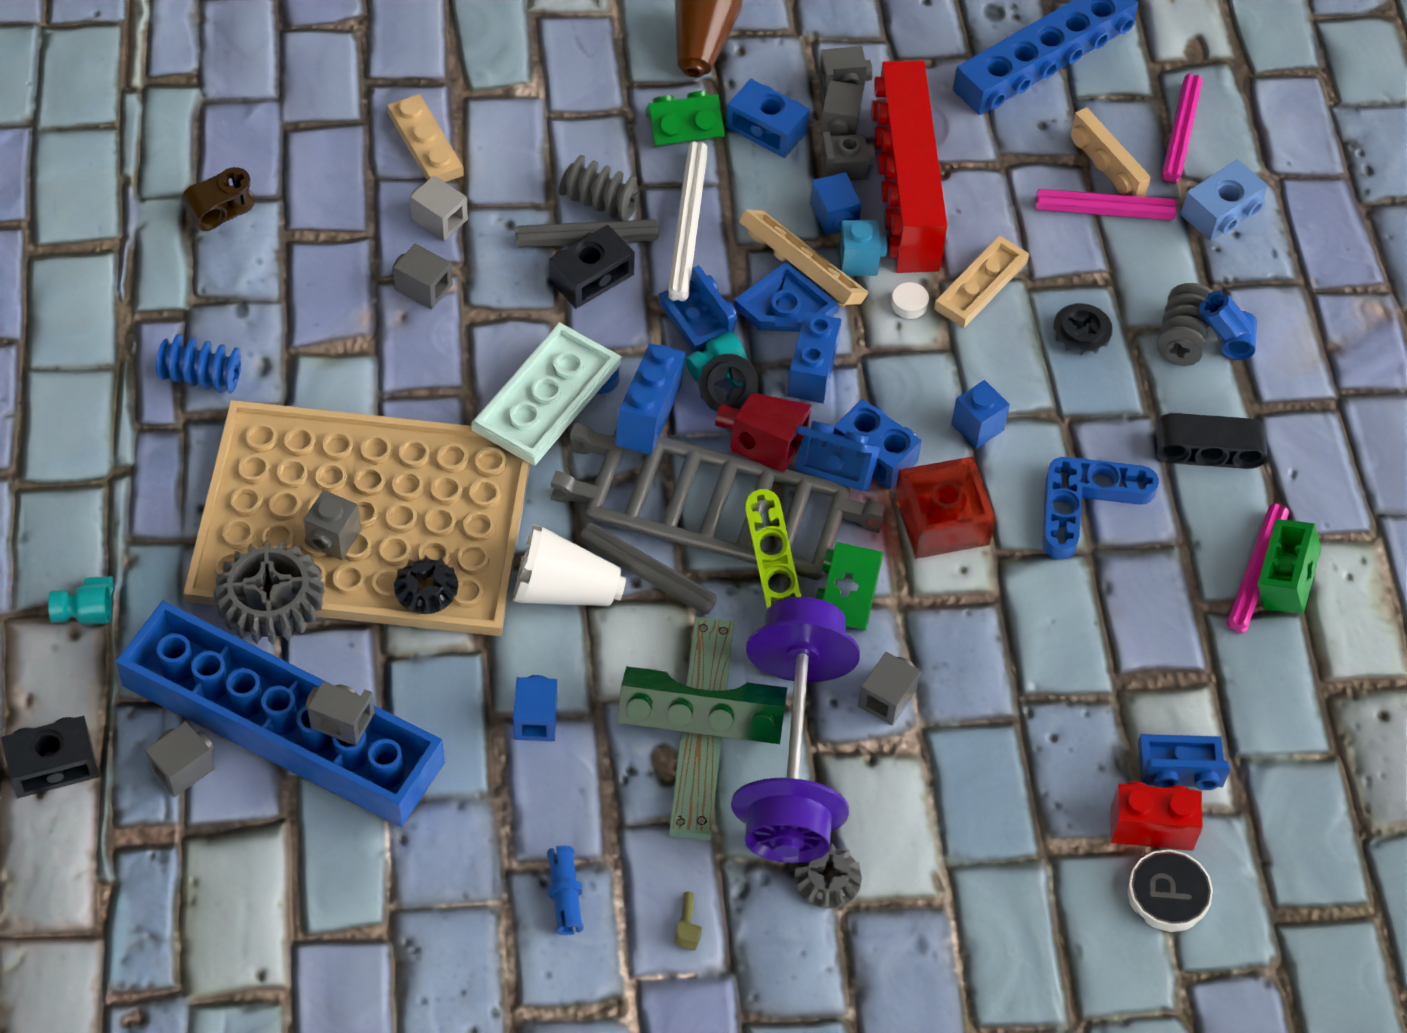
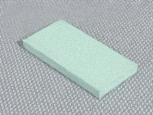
(546, 394)

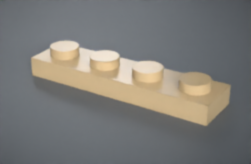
(791, 248)

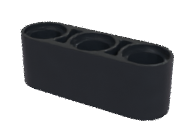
(1211, 440)

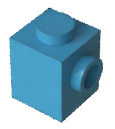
(861, 247)

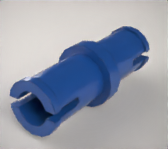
(565, 890)

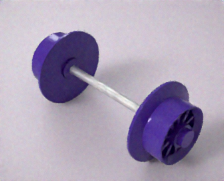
(789, 815)

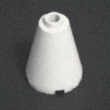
(564, 573)

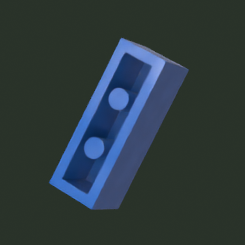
(650, 398)

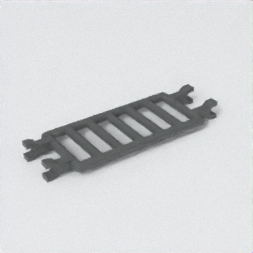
(593, 496)

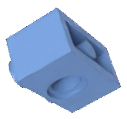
(1224, 200)

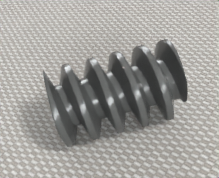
(600, 189)
(1182, 326)

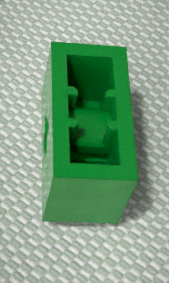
(1289, 566)
(865, 568)

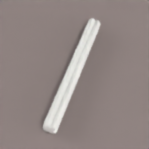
(687, 222)

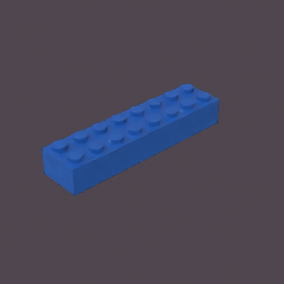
(263, 708)

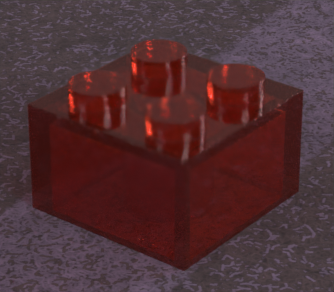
(944, 507)

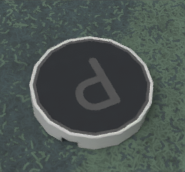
(1170, 890)

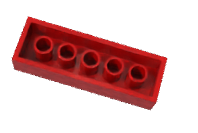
(909, 167)

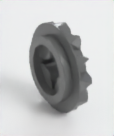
(840, 891)

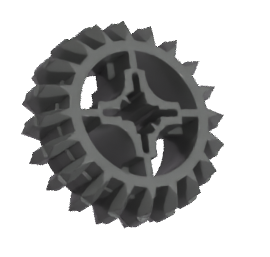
(245, 585)

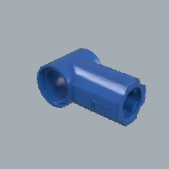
(1233, 326)

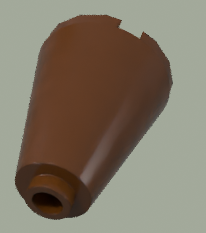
(702, 32)

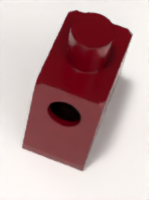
(765, 429)

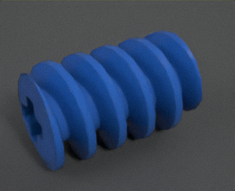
(197, 365)

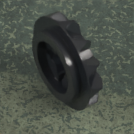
(1077, 316)
(739, 370)
(430, 598)

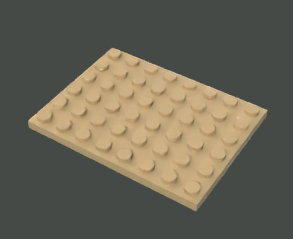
(417, 495)

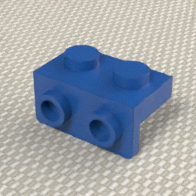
(702, 314)
(837, 458)
(1182, 761)

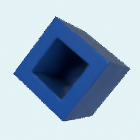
(833, 201)
(980, 414)
(535, 708)

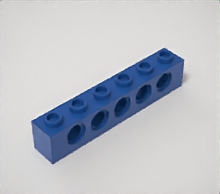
(1040, 50)

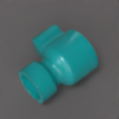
(724, 344)
(88, 604)

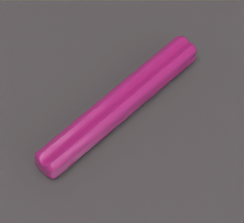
(1181, 128)
(1106, 204)
(1248, 591)

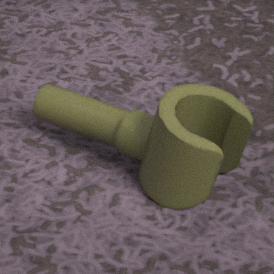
(688, 933)

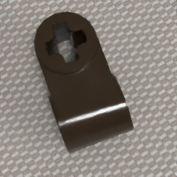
(216, 200)

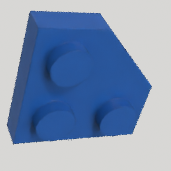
(782, 299)

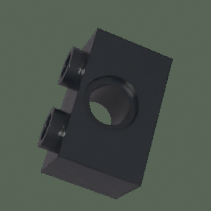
(591, 266)
(35, 773)

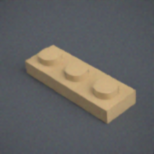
(425, 139)
(1109, 154)
(981, 281)

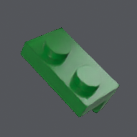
(685, 119)

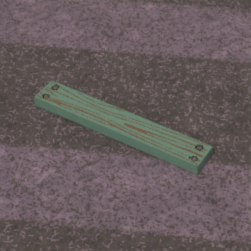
(700, 753)

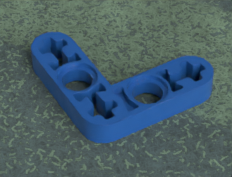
(1082, 486)

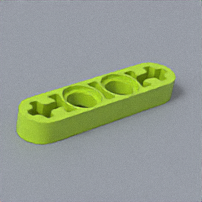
(771, 564)

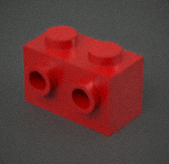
(1156, 816)

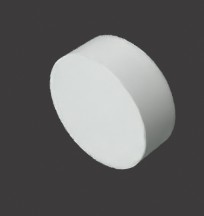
(909, 300)

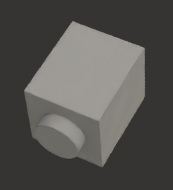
(438, 207)

